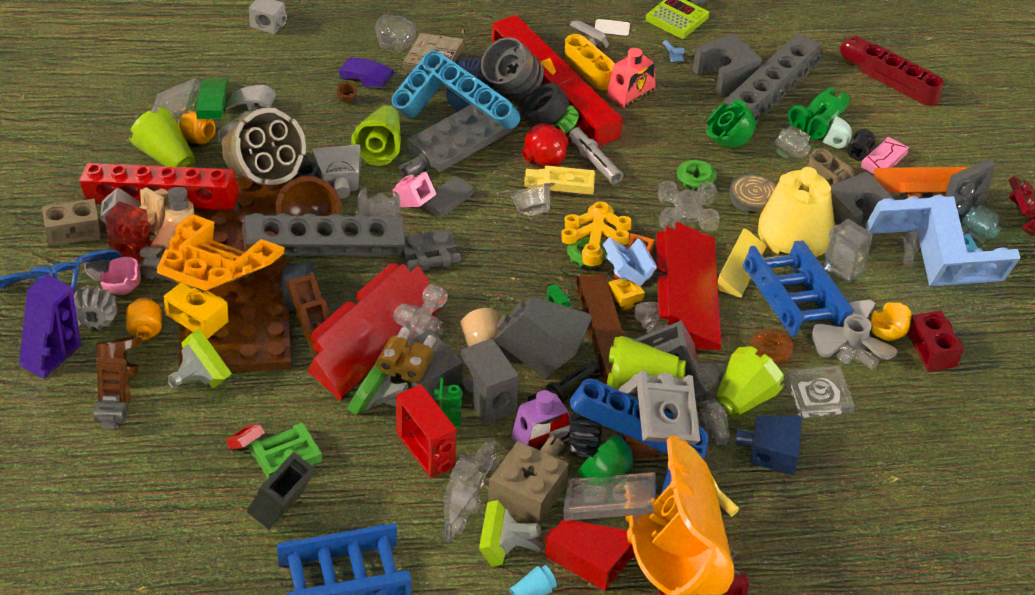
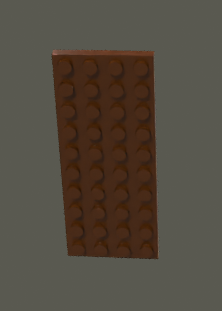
(258, 319)

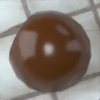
(308, 196)

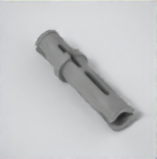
(611, 172)

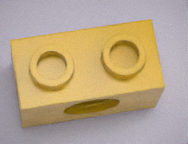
(196, 309)

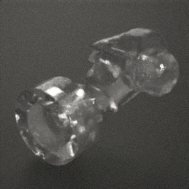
(648, 315)

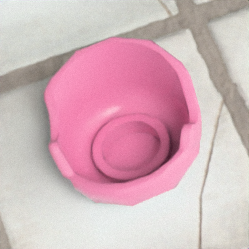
(122, 276)

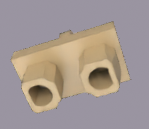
(154, 204)

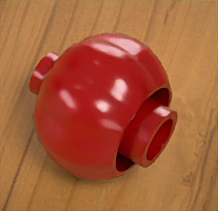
(545, 145)

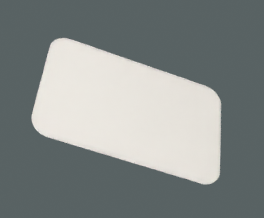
(612, 27)

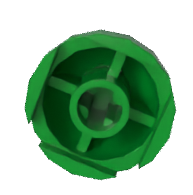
(731, 125)
(612, 459)

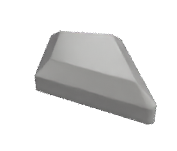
(593, 35)

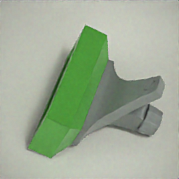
(374, 391)

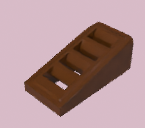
(113, 383)

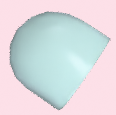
(838, 134)

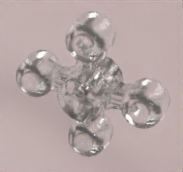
(688, 206)
(421, 319)

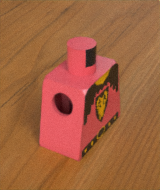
(631, 79)

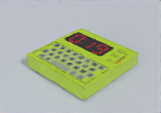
(677, 17)

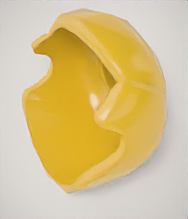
(891, 322)

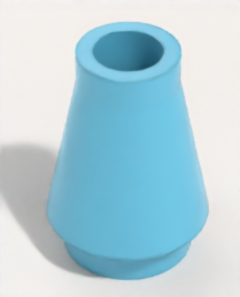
(537, 582)

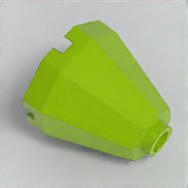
(748, 381)

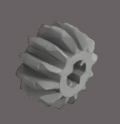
(95, 307)

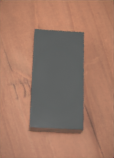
(449, 196)

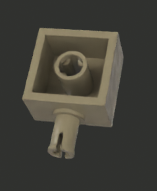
(530, 480)

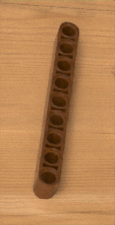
(603, 328)

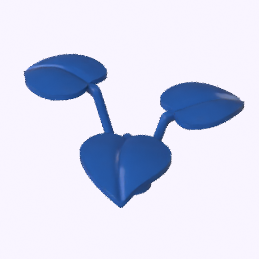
(38, 272)

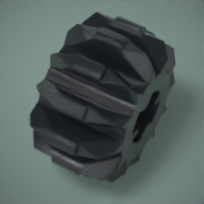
(584, 436)

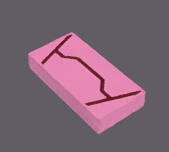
(885, 155)

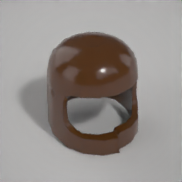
(118, 349)

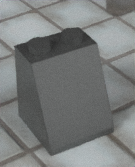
(542, 334)

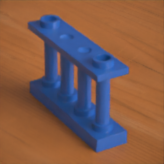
(809, 273)
(352, 544)

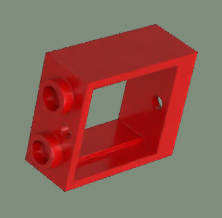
(426, 430)

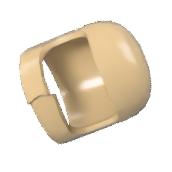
(480, 326)

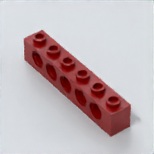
(204, 186)

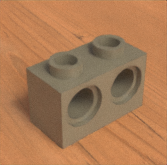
(71, 222)

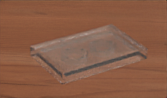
(610, 496)

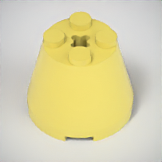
(798, 212)

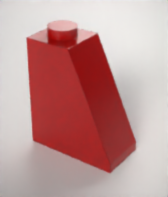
(589, 550)

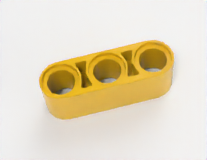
(588, 61)

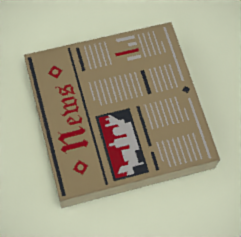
(448, 46)

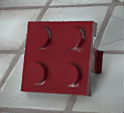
(1024, 196)

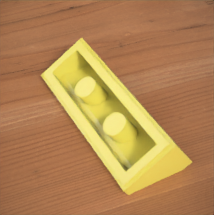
(733, 276)

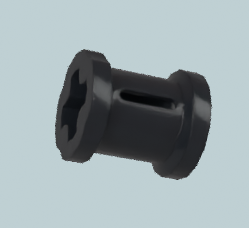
(862, 142)

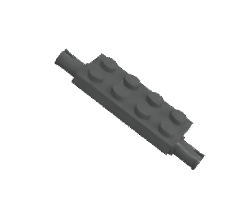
(452, 140)

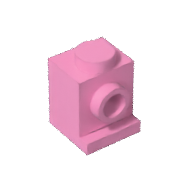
(415, 190)

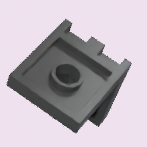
(969, 186)

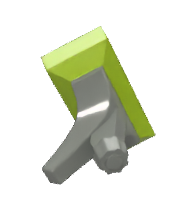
(199, 363)
(503, 533)

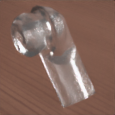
(862, 356)

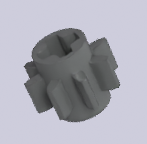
(110, 412)

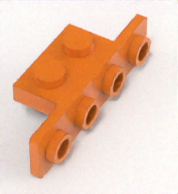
(916, 179)

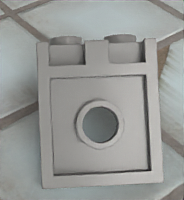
(664, 392)

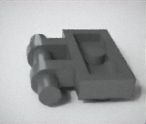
(430, 250)

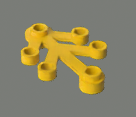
(599, 214)

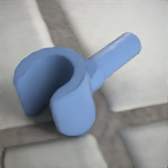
(676, 54)

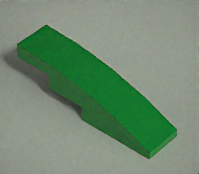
(212, 98)

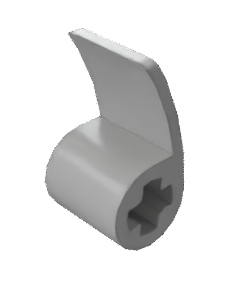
(254, 96)

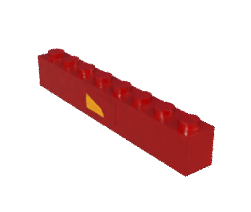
(595, 115)

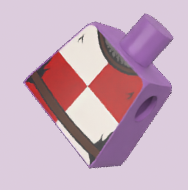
(541, 419)

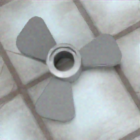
(854, 333)

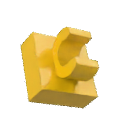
(626, 293)

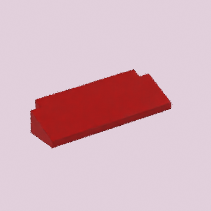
(690, 283)
(358, 333)

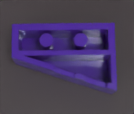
(49, 326)

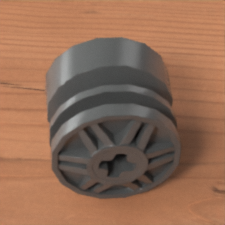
(512, 68)

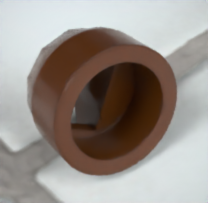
(344, 91)

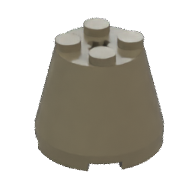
(275, 145)

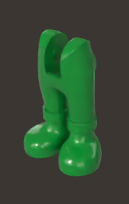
(811, 117)

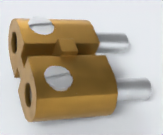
(405, 358)

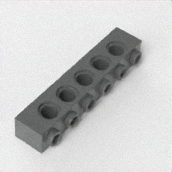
(777, 75)
(336, 244)

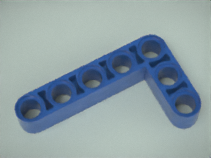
(621, 414)

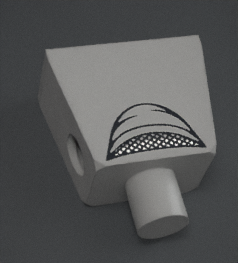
(339, 167)

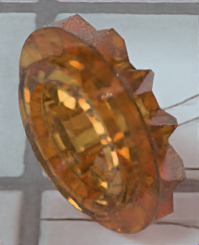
(777, 340)

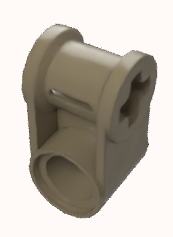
(829, 166)

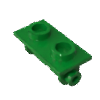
(449, 401)

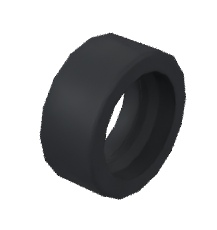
(545, 105)

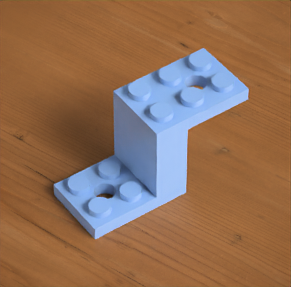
(942, 240)

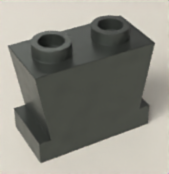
(281, 490)

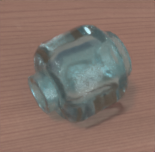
(981, 223)

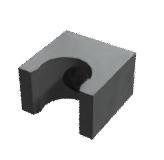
(730, 58)
(856, 198)
(443, 365)
(493, 381)

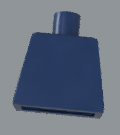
(773, 442)

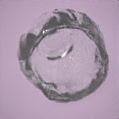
(395, 33)

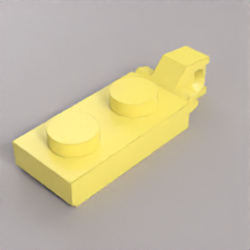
(565, 179)

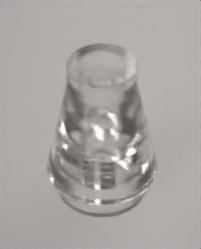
(716, 422)

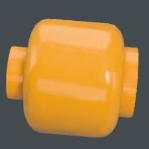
(196, 130)
(143, 318)

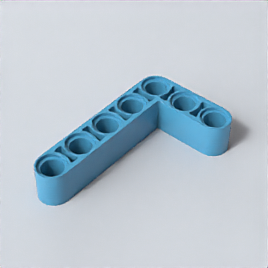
(434, 77)

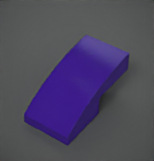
(370, 72)

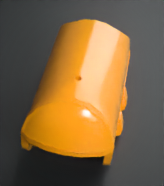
(685, 539)

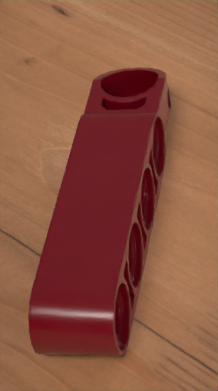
(893, 70)

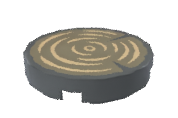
(751, 192)

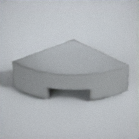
(94, 268)

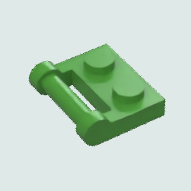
(272, 459)

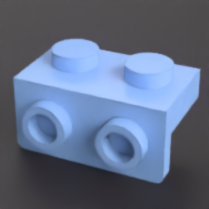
(630, 263)

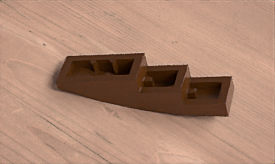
(308, 305)

